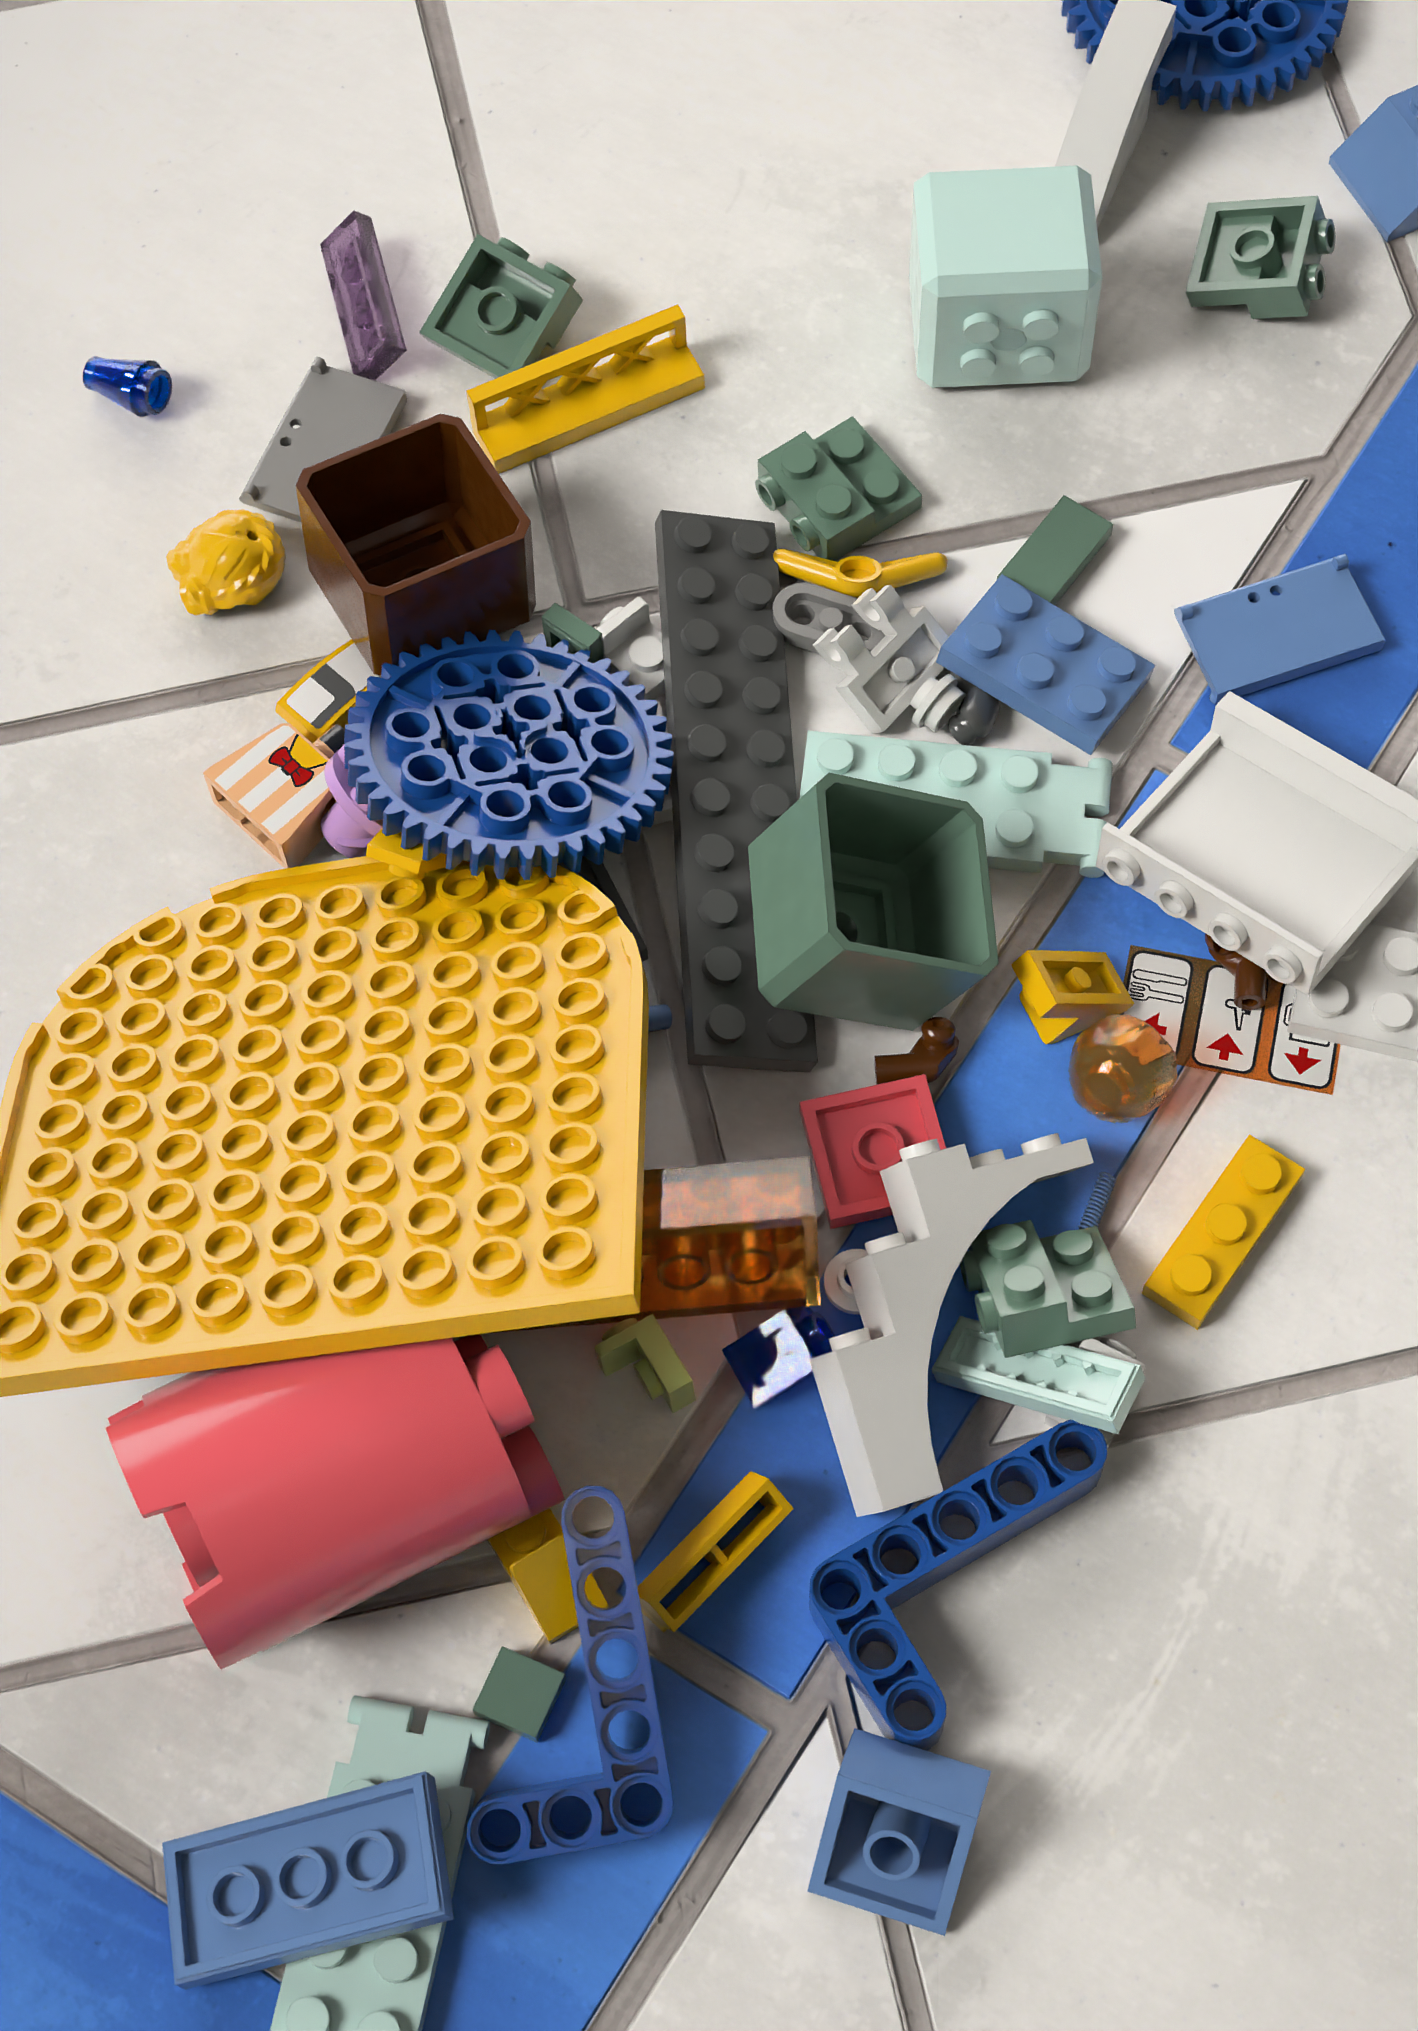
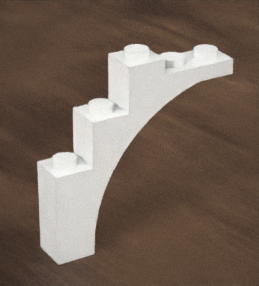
(879, 1374)

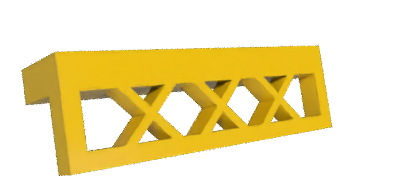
(585, 396)

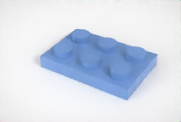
(1045, 664)

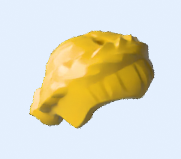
(227, 562)

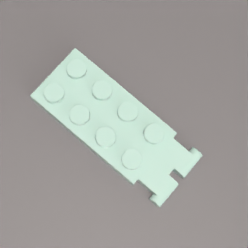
(1026, 803)
(390, 1978)

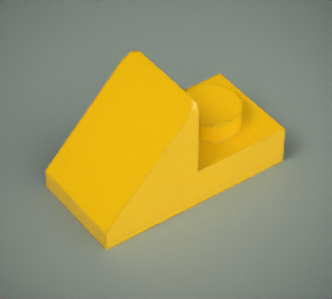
(1068, 991)
(539, 1569)

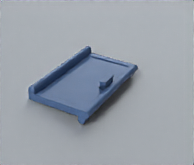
(1278, 638)

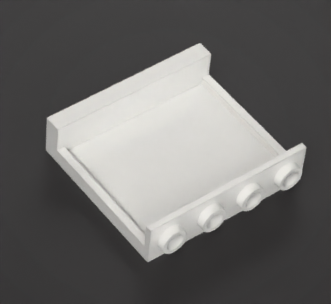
(1268, 844)

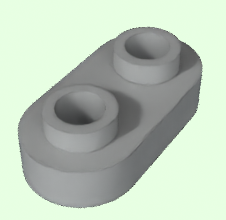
(826, 611)

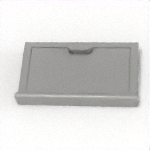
(334, 416)

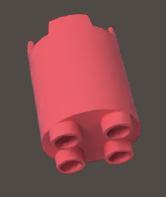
(329, 1478)

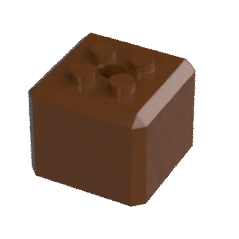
(417, 541)

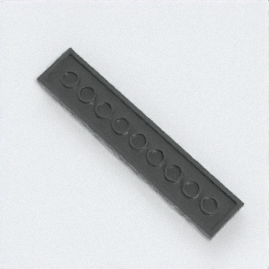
(726, 777)

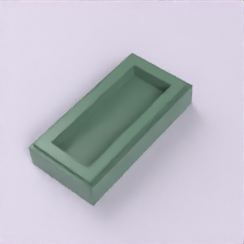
(1058, 550)

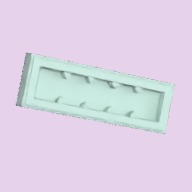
(1050, 1380)

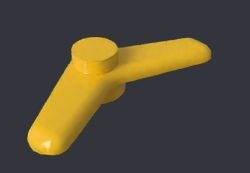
(858, 573)

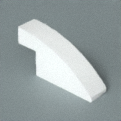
(1117, 95)

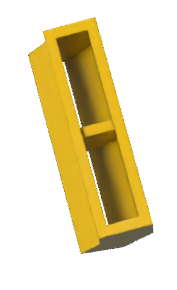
(702, 1543)

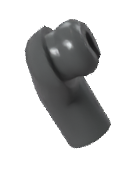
(976, 713)

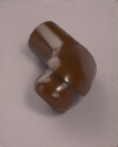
(1249, 979)
(928, 1055)

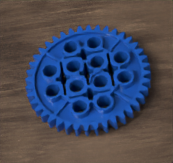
(1226, 45)
(508, 754)

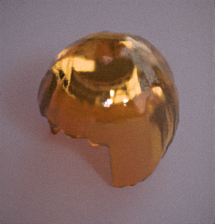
(1121, 1069)

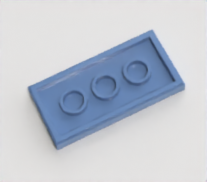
(306, 1880)

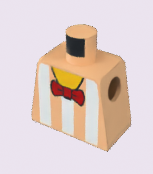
(278, 790)

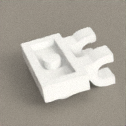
(887, 677)

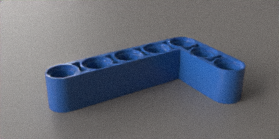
(938, 1558)
(608, 1698)

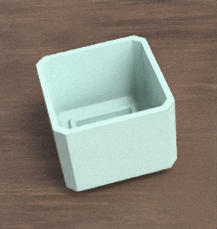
(1004, 276)

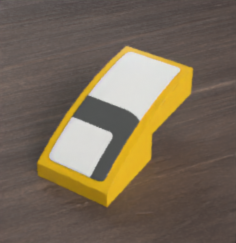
(326, 692)

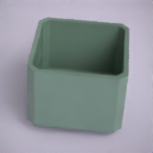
(871, 903)

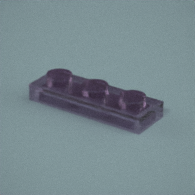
(363, 296)

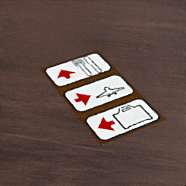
(1195, 1012)

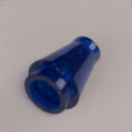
(131, 383)

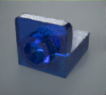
(778, 1353)

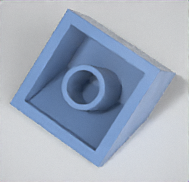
(1382, 165)
(898, 1831)

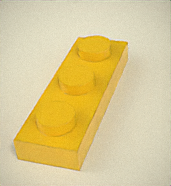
(1223, 1231)

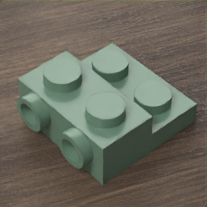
(1262, 256)
(501, 308)
(835, 489)
(1045, 1288)

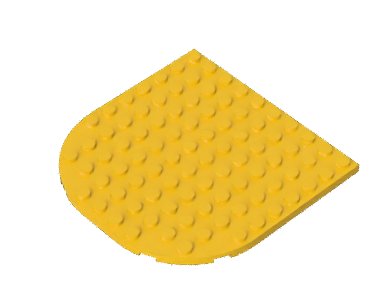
(326, 1126)

